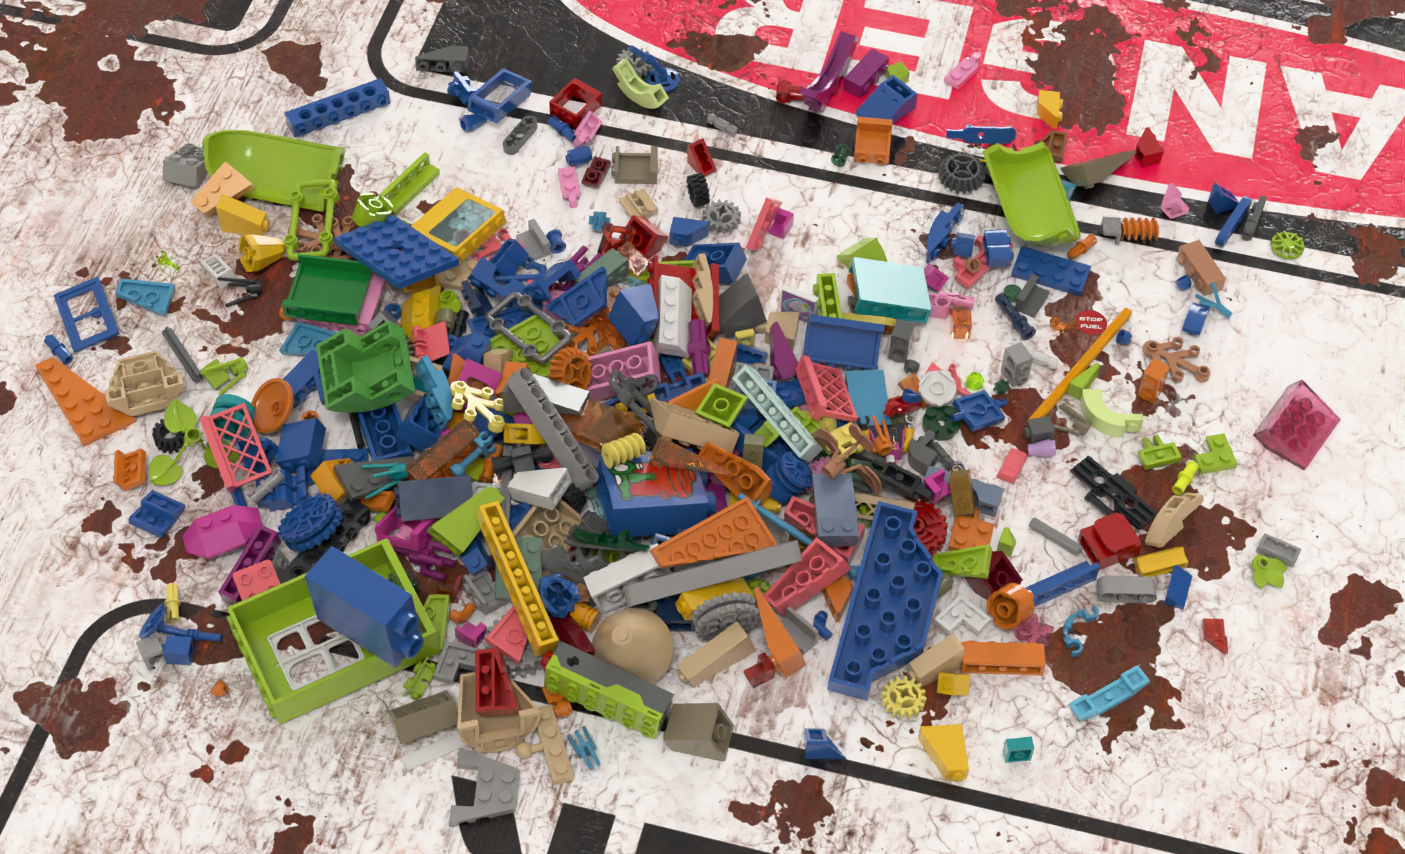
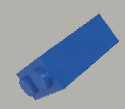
(300, 445)

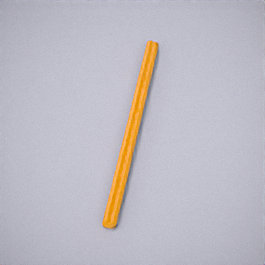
(1083, 363)

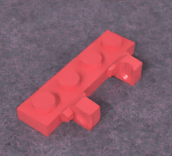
(968, 278)

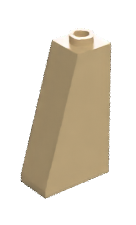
(716, 655)

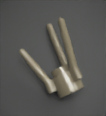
(1080, 424)

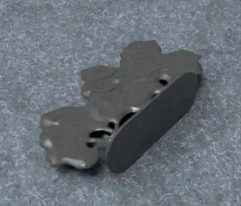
(559, 561)

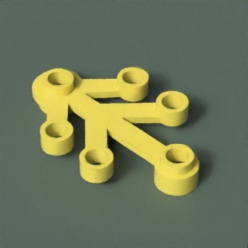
(461, 390)

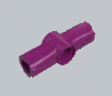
(699, 347)

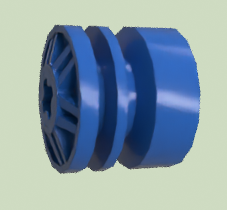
(789, 477)

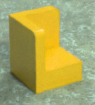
(953, 683)

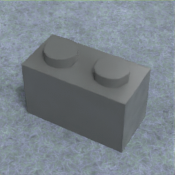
(901, 340)

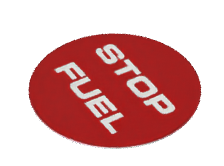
(1091, 322)

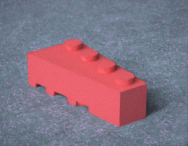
(801, 516)
(807, 577)

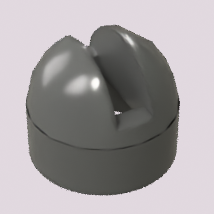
(911, 366)

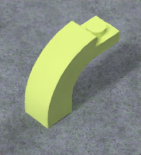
(636, 89)
(1103, 418)

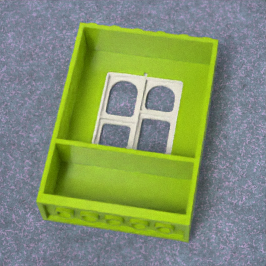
(287, 609)

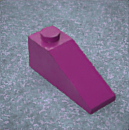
(781, 355)

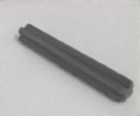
(182, 354)

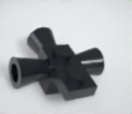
(521, 458)

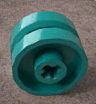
(228, 401)

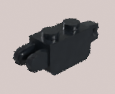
(902, 482)

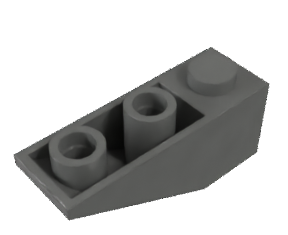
(444, 60)

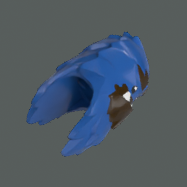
(558, 594)

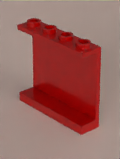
(686, 274)

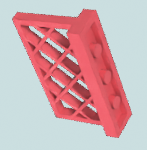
(814, 391)
(220, 455)

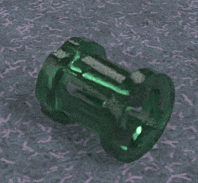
(841, 155)

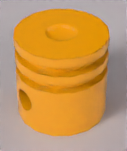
(586, 616)

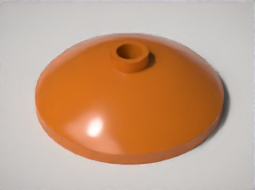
(272, 405)

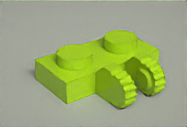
(1159, 455)

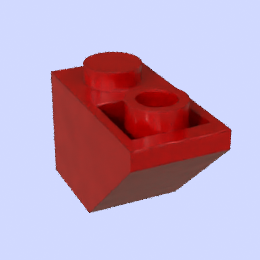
(1148, 149)

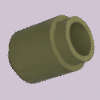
(447, 315)

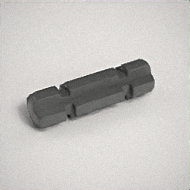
(943, 456)

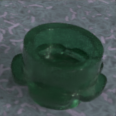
(1001, 387)

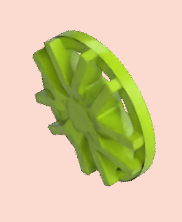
(1287, 245)

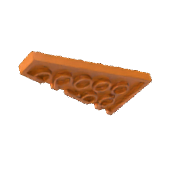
(81, 403)
(721, 536)

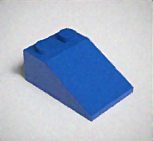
(728, 256)

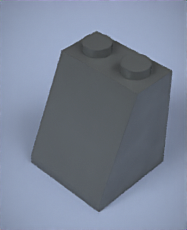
(740, 307)

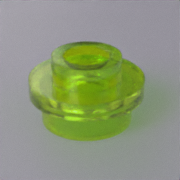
(974, 381)

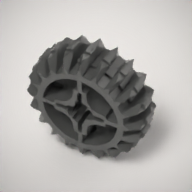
(962, 168)

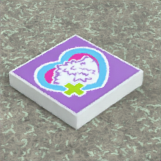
(798, 301)

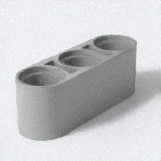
(1126, 589)

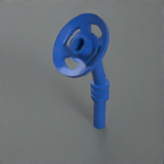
(661, 74)
(156, 623)

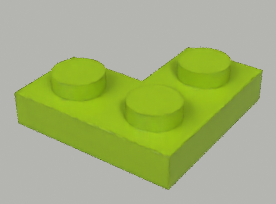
(1218, 458)

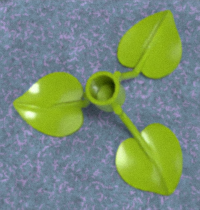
(178, 418)

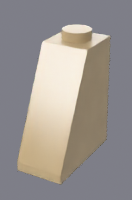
(942, 657)

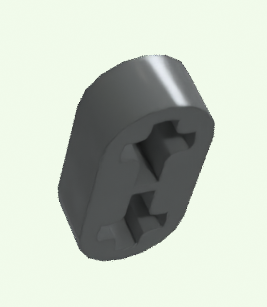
(644, 391)

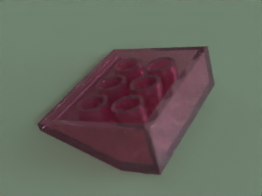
(1297, 425)

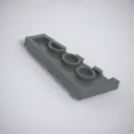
(360, 482)

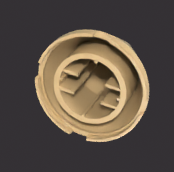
(635, 643)

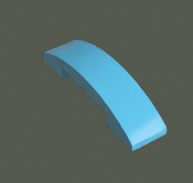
(1110, 695)

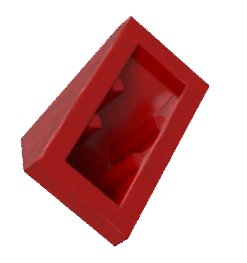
(699, 157)

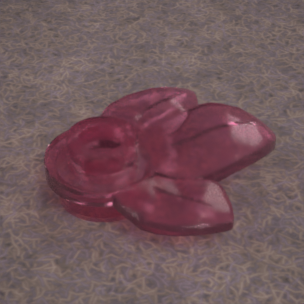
(1034, 631)

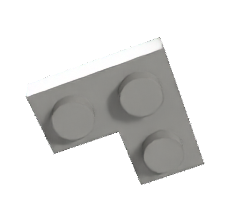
(451, 659)

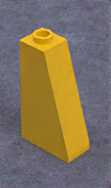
(691, 599)

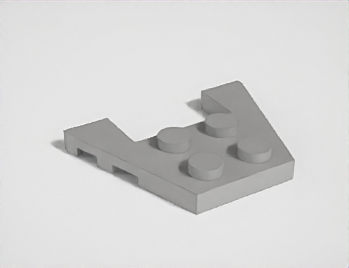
(495, 788)

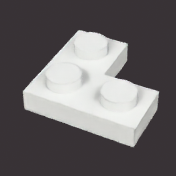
(963, 612)

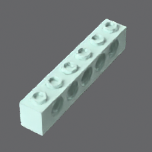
(777, 413)

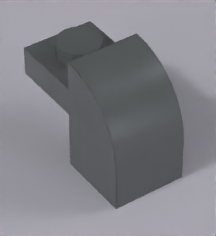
(920, 454)

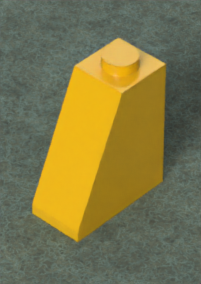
(241, 218)
(946, 749)

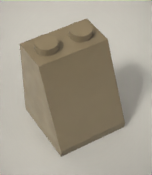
(699, 730)

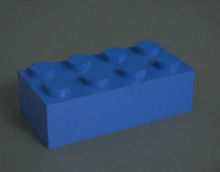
(379, 432)

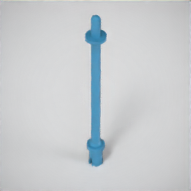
(853, 573)

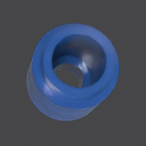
(578, 156)

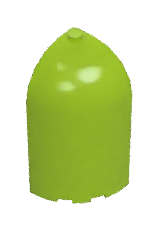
(275, 164)
(1032, 194)

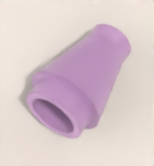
(1043, 448)

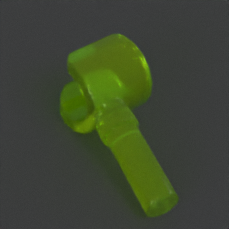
(165, 260)

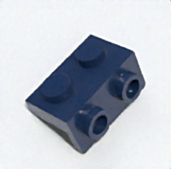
(477, 299)

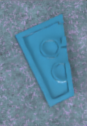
(146, 294)

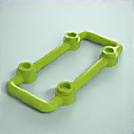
(297, 199)

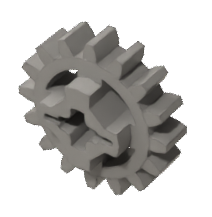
(638, 65)
(722, 216)

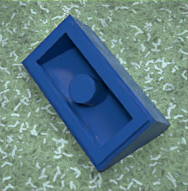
(1178, 588)

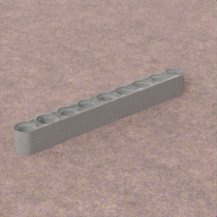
(712, 573)

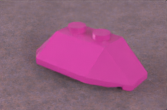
(221, 531)

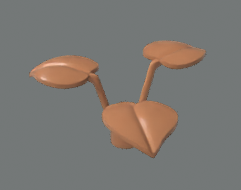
(836, 465)

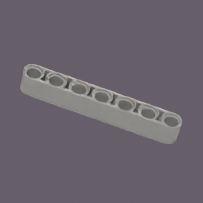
(552, 428)

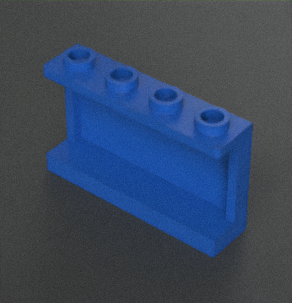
(842, 342)

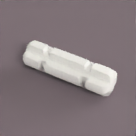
(1043, 359)

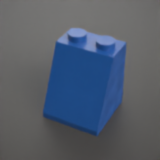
(635, 314)

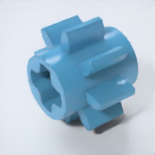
(598, 220)

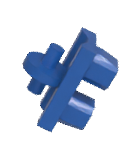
(460, 88)

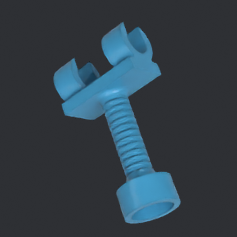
(458, 469)

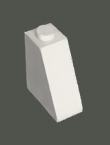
(540, 487)

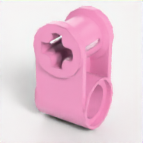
(940, 305)

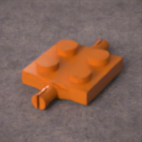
(970, 532)

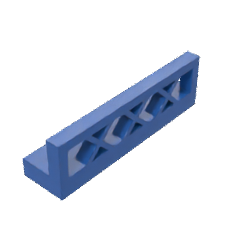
(1063, 582)

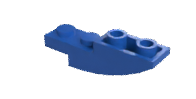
(940, 231)

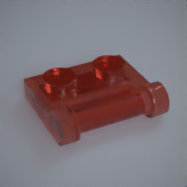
(609, 242)

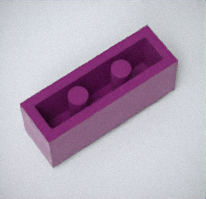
(866, 73)

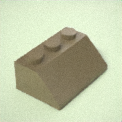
(424, 717)

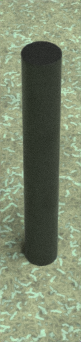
(356, 430)

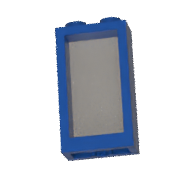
(499, 96)

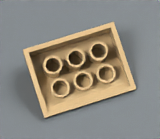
(688, 428)
(548, 525)

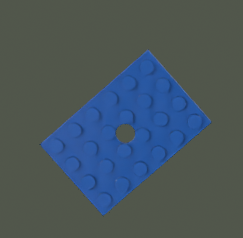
(417, 260)

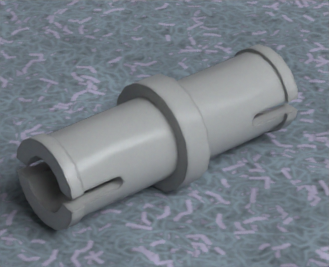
(266, 486)

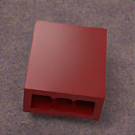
(1110, 540)

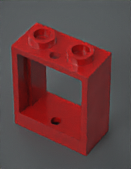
(580, 90)

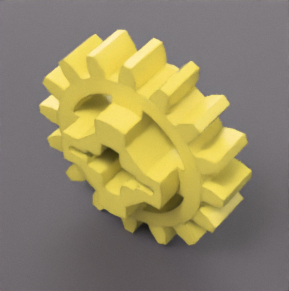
(902, 695)

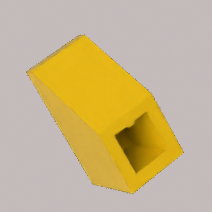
(1049, 106)

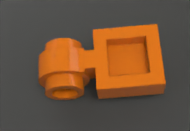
(562, 705)

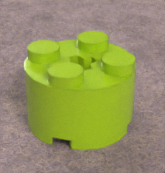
(371, 209)

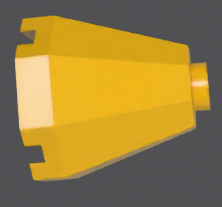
(259, 251)

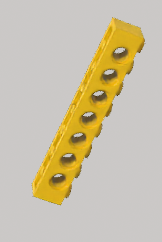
(517, 578)

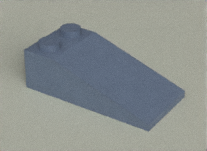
(835, 510)

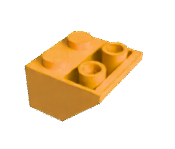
(328, 481)

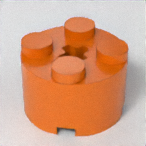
(1010, 606)

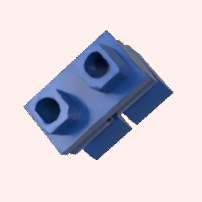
(287, 492)

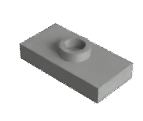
(1278, 549)

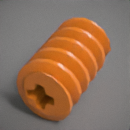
(1139, 227)

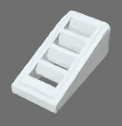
(217, 270)

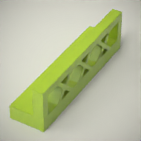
(410, 185)

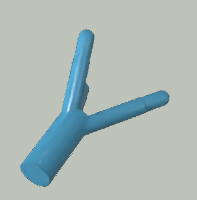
(1221, 308)

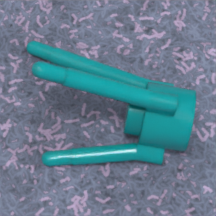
(395, 472)

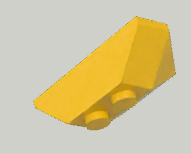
(420, 310)

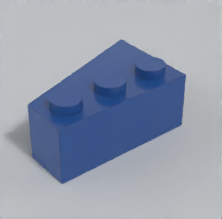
(419, 426)

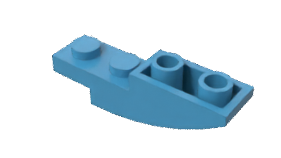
(439, 396)

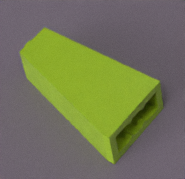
(460, 525)

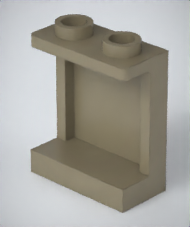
(635, 167)

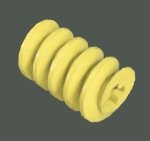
(623, 450)

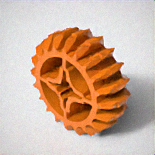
(575, 373)

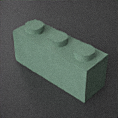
(615, 264)

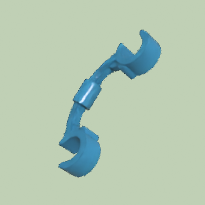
(1068, 625)

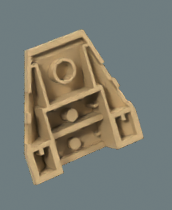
(143, 384)

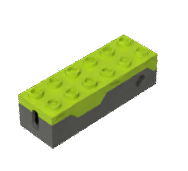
(606, 689)

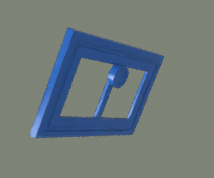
(103, 310)

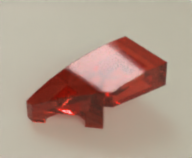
(1215, 634)

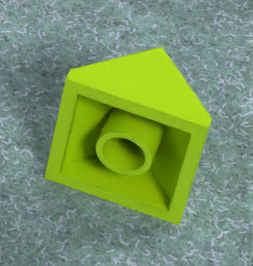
(866, 248)

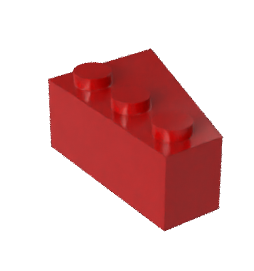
(493, 685)

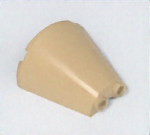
(494, 732)

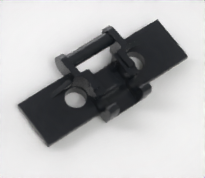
(1117, 489)

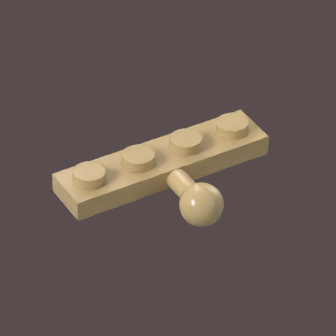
(551, 745)

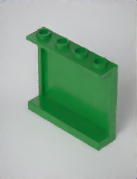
(328, 290)

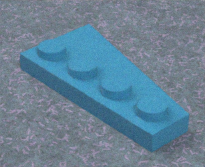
(304, 339)

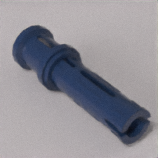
(1019, 321)

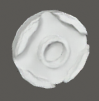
(937, 388)

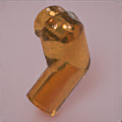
(1055, 324)

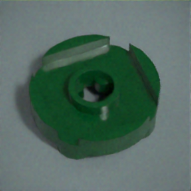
(935, 414)

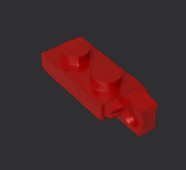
(899, 406)

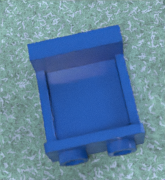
(558, 272)

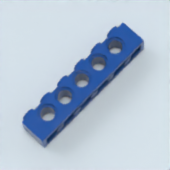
(337, 107)

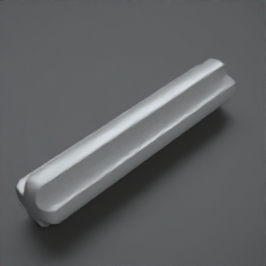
(1055, 536)

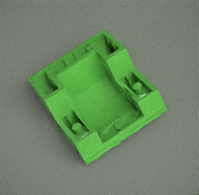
(365, 370)

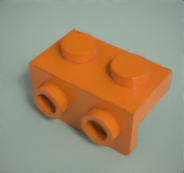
(129, 469)

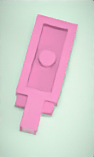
(963, 71)
(586, 129)
(569, 185)

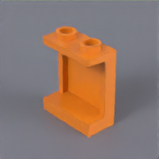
(873, 140)

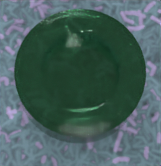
(1012, 292)

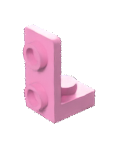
(1172, 203)

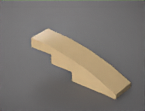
(703, 296)

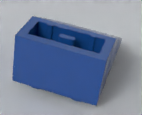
(889, 101)

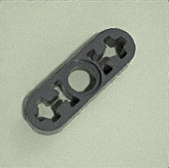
(518, 142)

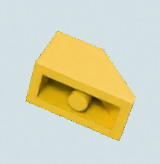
(522, 433)

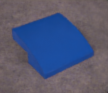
(157, 514)

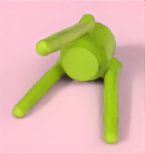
(236, 367)

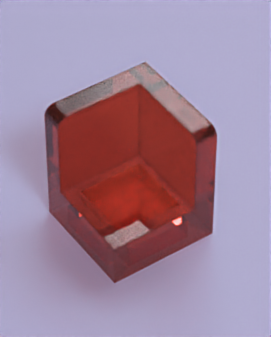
(453, 588)
(761, 672)

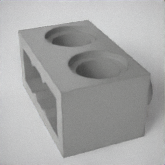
(1016, 364)

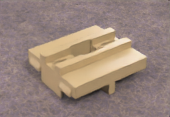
(632, 201)

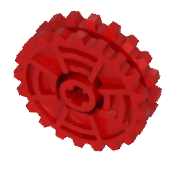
(930, 526)

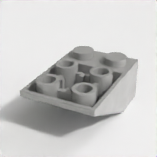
(185, 166)

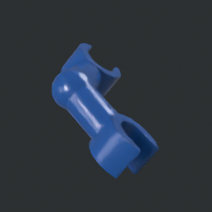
(534, 265)

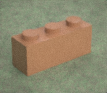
(1200, 267)

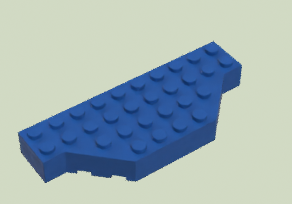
(888, 604)

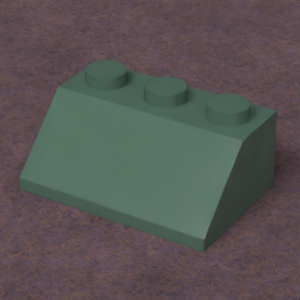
(531, 552)

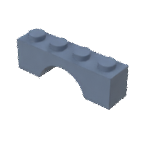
(986, 495)

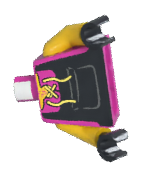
(899, 436)

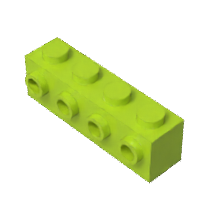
(827, 295)

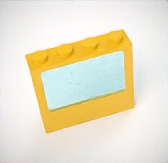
(461, 223)

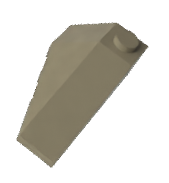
(1095, 170)

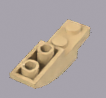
(1170, 517)

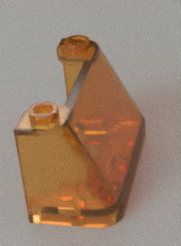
(601, 424)

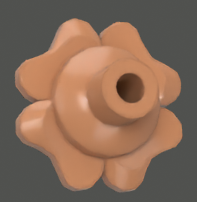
(584, 593)

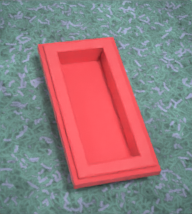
(1012, 465)

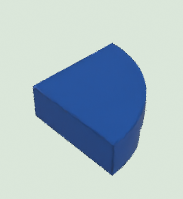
(910, 396)

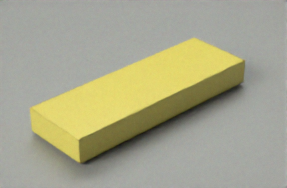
(871, 319)

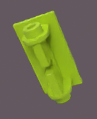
(415, 685)

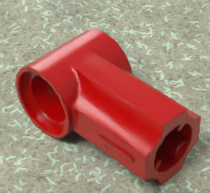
(786, 92)

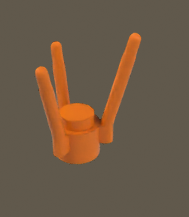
(882, 443)

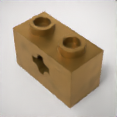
(962, 492)

